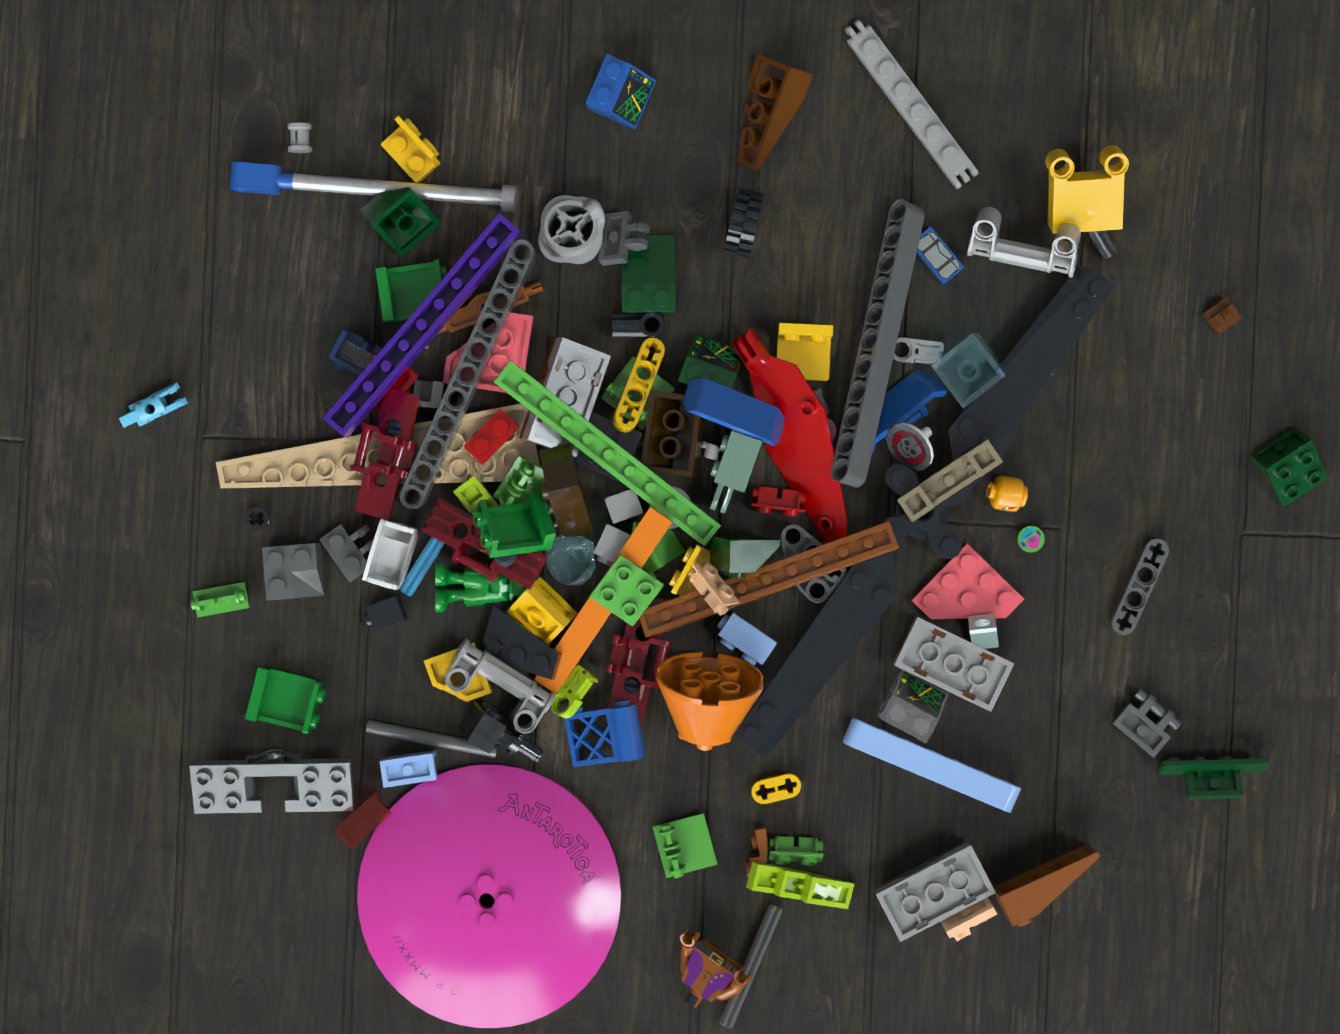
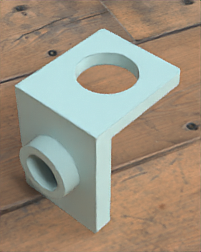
(983, 630)

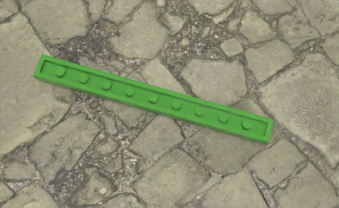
(606, 452)

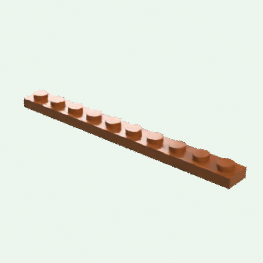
(774, 578)

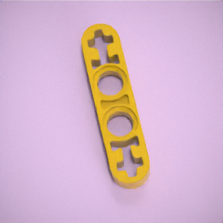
(638, 384)

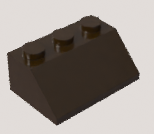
(672, 436)

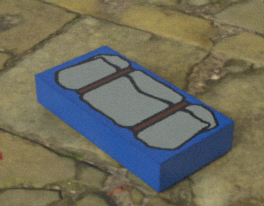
(938, 256)

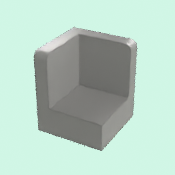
(623, 506)

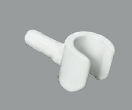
(712, 451)

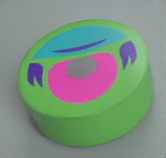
(1030, 539)

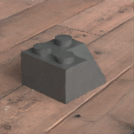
(293, 571)

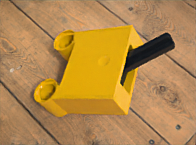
(1088, 198)

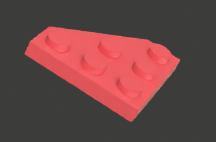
(511, 346)
(966, 589)

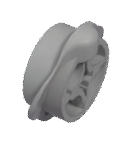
(585, 250)

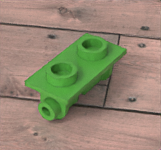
(220, 599)
(786, 852)

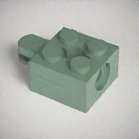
(735, 466)

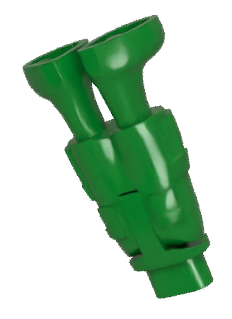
(476, 591)

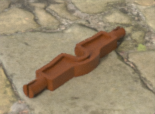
(469, 314)

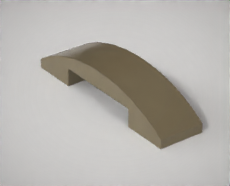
(949, 480)

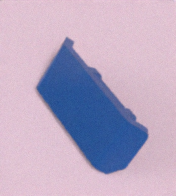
(907, 401)
(734, 410)

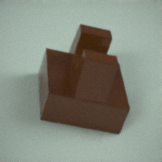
(1222, 315)

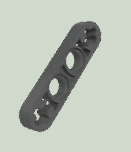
(1142, 588)

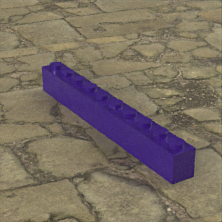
(422, 326)

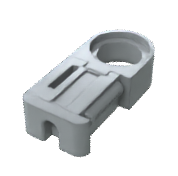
(921, 351)

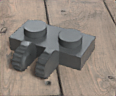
(617, 238)
(346, 552)

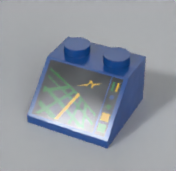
(620, 92)

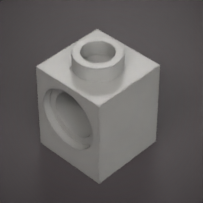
(610, 544)

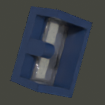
(353, 352)

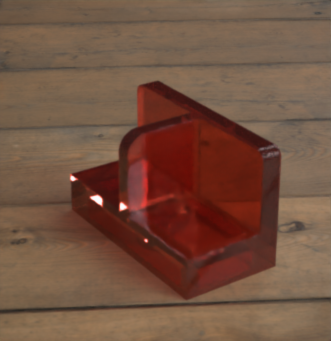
(363, 821)

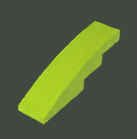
(800, 885)

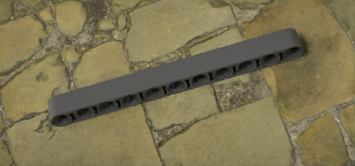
(877, 343)
(467, 360)

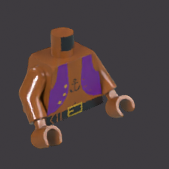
(709, 971)

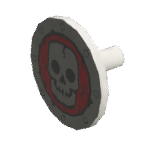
(910, 446)

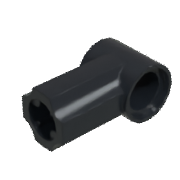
(634, 325)

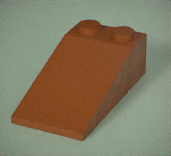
(1036, 888)

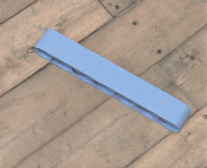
(931, 765)

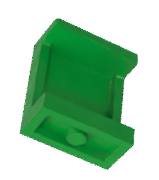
(406, 288)
(515, 527)
(286, 699)

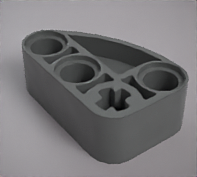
(803, 543)

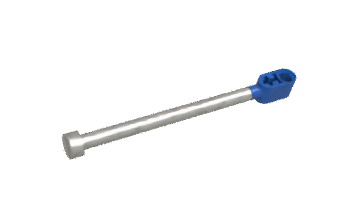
(270, 180)

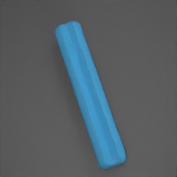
(421, 566)

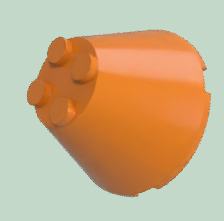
(708, 695)

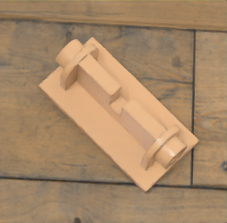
(705, 578)

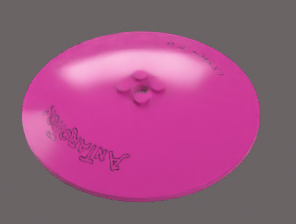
(500, 836)

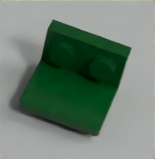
(1291, 465)

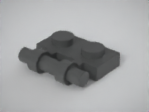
(1140, 728)

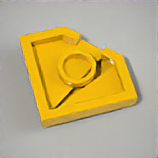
(436, 668)

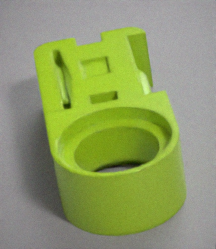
(574, 689)

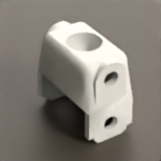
(390, 554)

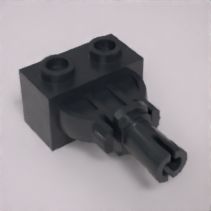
(485, 728)

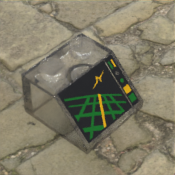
(913, 706)

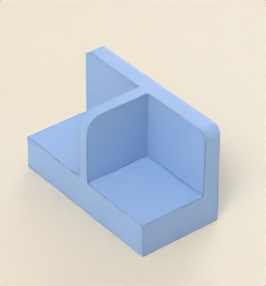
(408, 768)

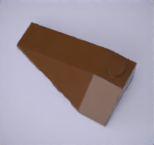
(773, 101)

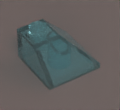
(969, 369)

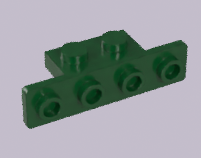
(1213, 777)

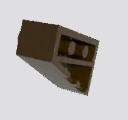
(564, 492)

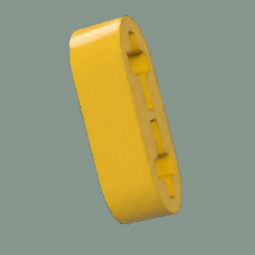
(777, 794)

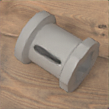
(299, 138)

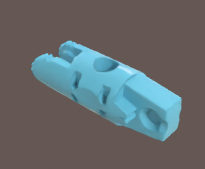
(141, 412)

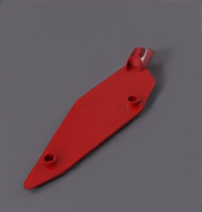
(805, 443)

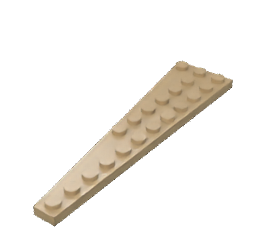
(330, 461)

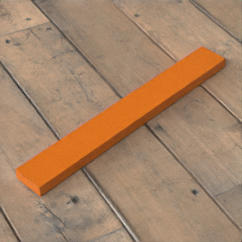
(594, 615)

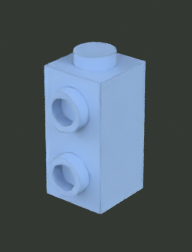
(746, 637)

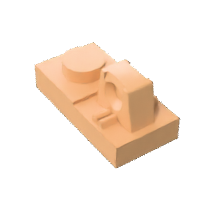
(959, 923)

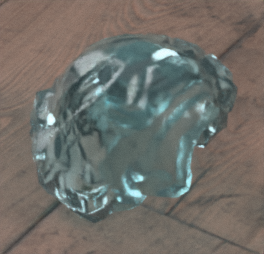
(571, 560)

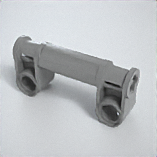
(1060, 258)
(504, 677)

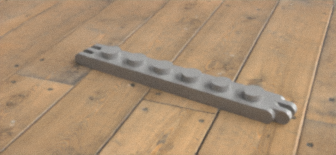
(910, 103)

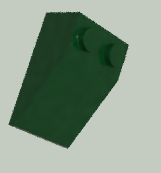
(650, 277)

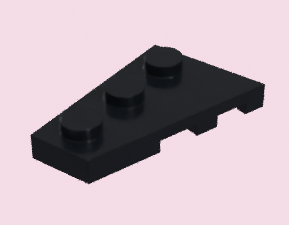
(519, 647)

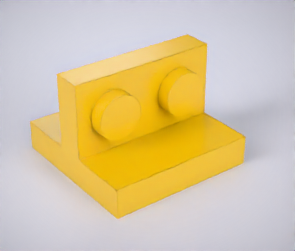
(542, 611)

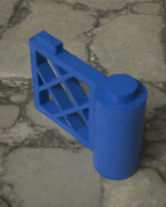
(623, 729)

